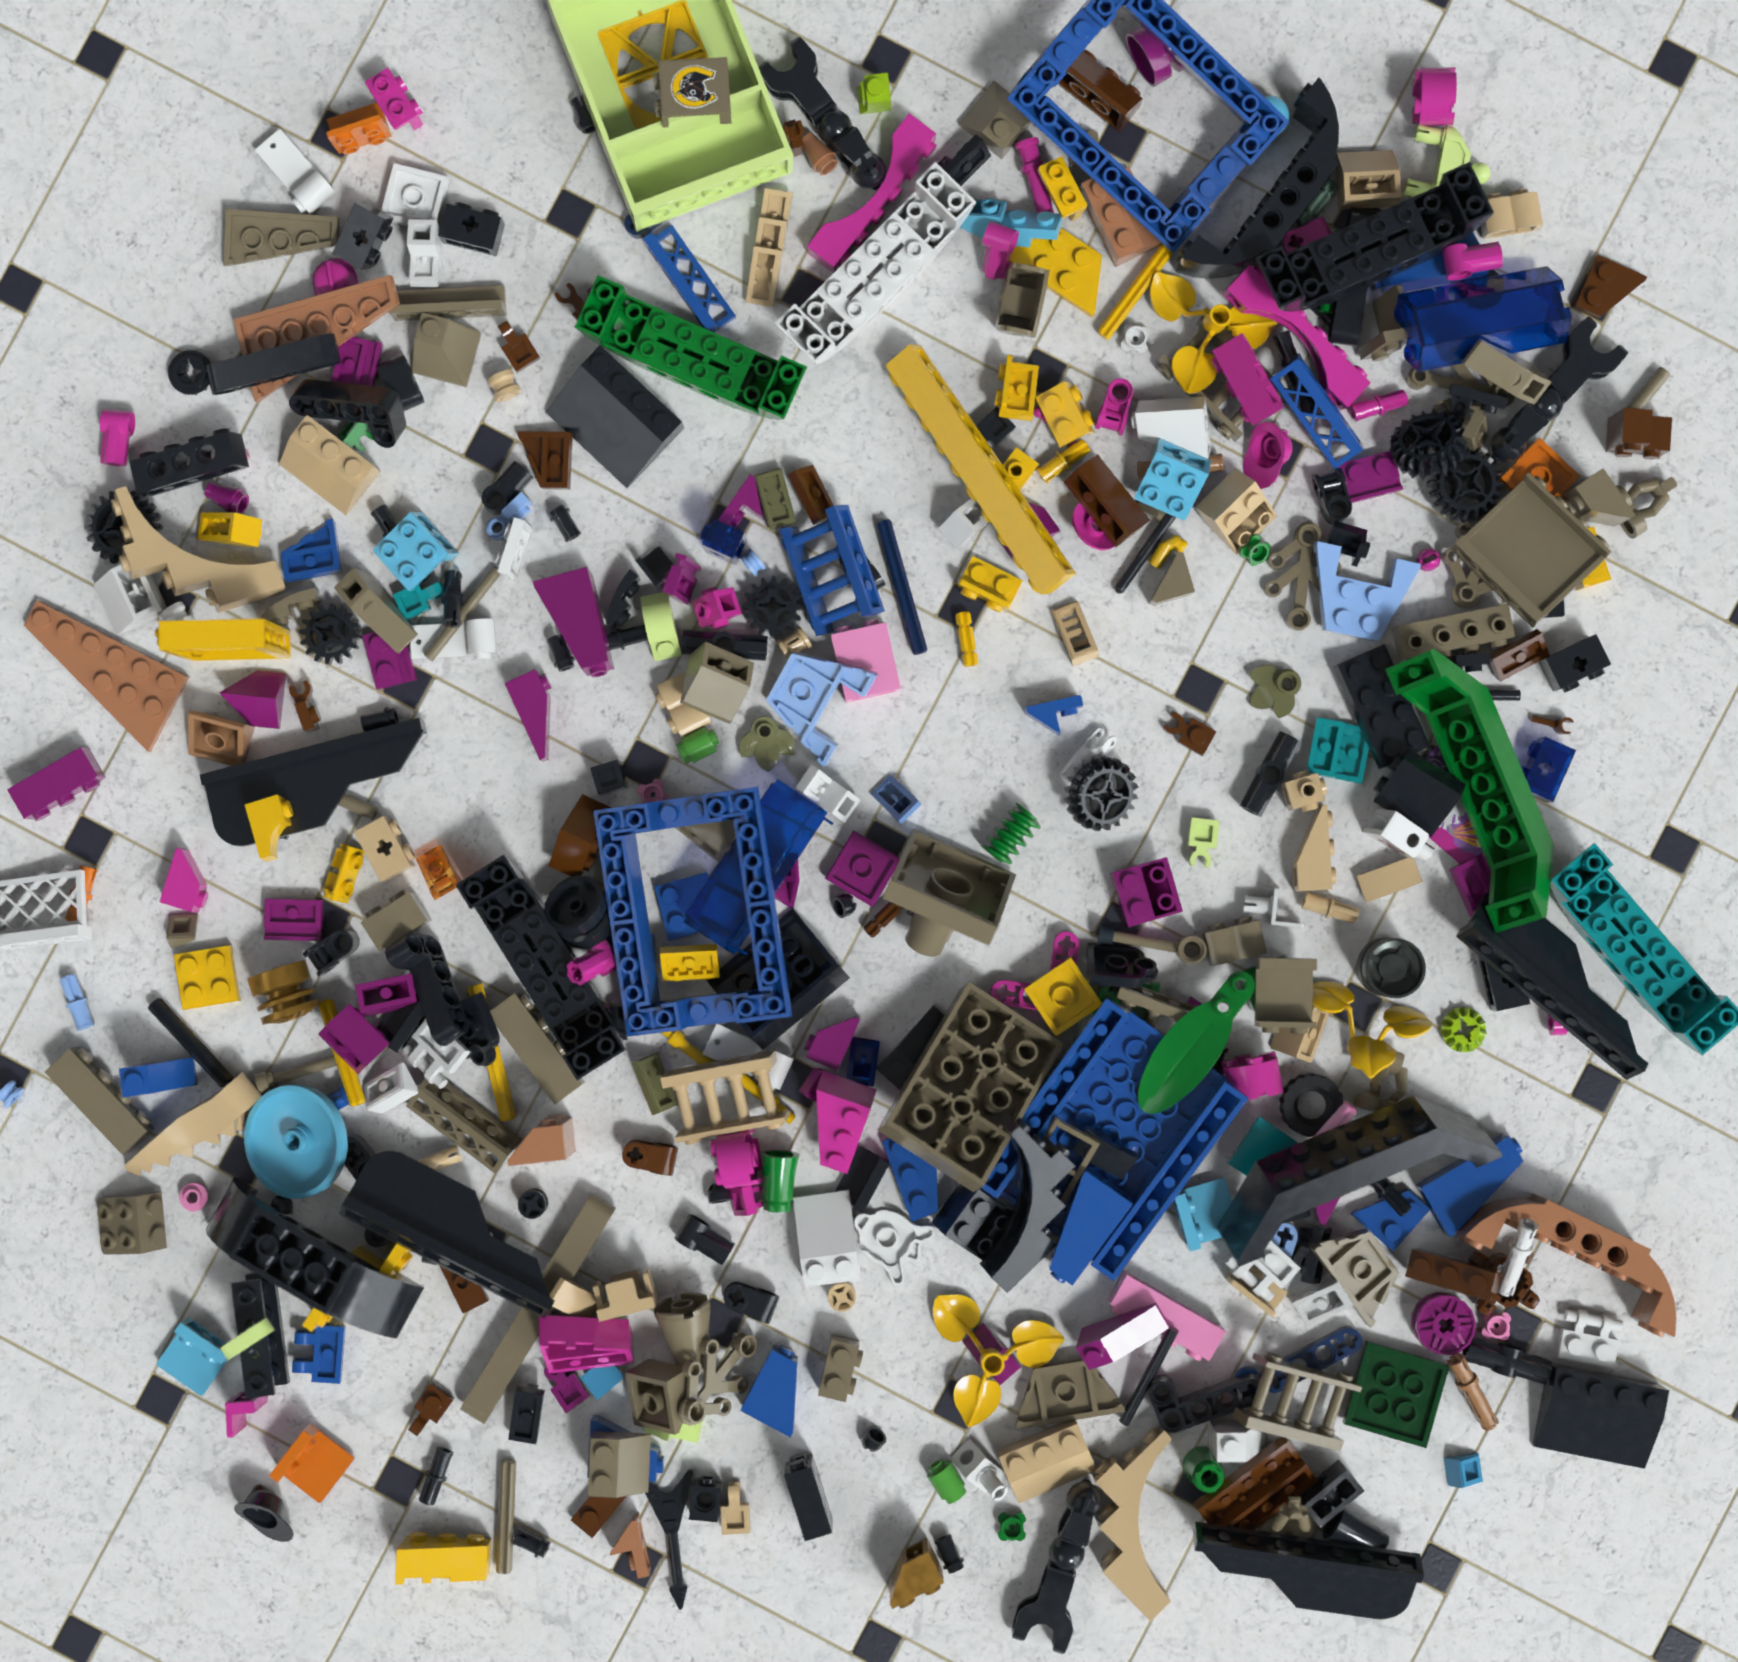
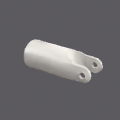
(1087, 751)

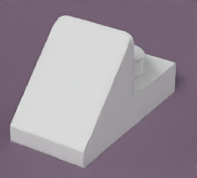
(1322, 1302)

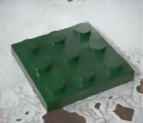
(1396, 1394)

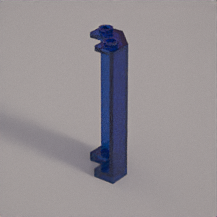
(1506, 310)

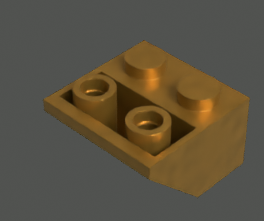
(915, 1574)

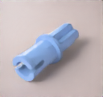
(76, 1002)

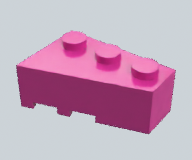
(1247, 380)
(841, 1118)
(584, 1343)

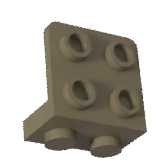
(1391, 334)
(131, 1224)

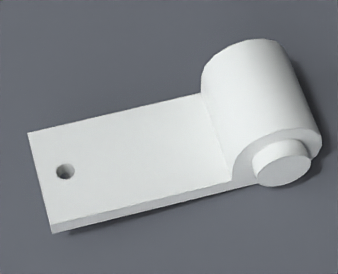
(295, 172)
(472, 638)
(730, 1044)

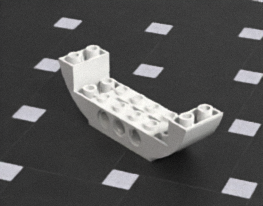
(879, 268)

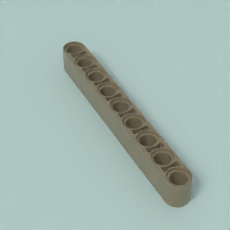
(525, 1326)

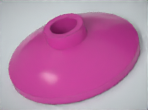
(1088, 530)

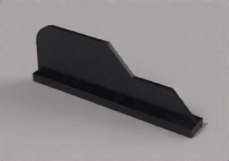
(308, 777)
(1551, 974)
(443, 1225)
(1317, 1571)

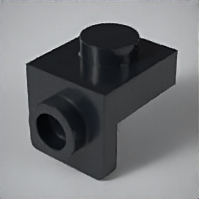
(1351, 539)

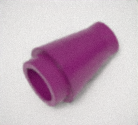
(228, 498)

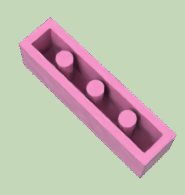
(1195, 1331)

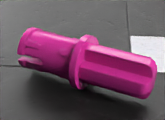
(1379, 405)

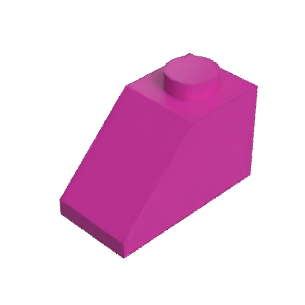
(184, 883)

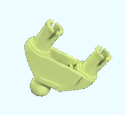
(1452, 154)

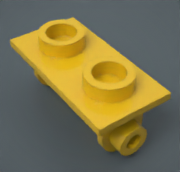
(341, 886)

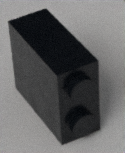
(1418, 791)
(808, 1496)

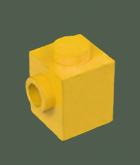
(1020, 467)

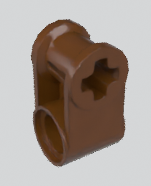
(656, 1157)

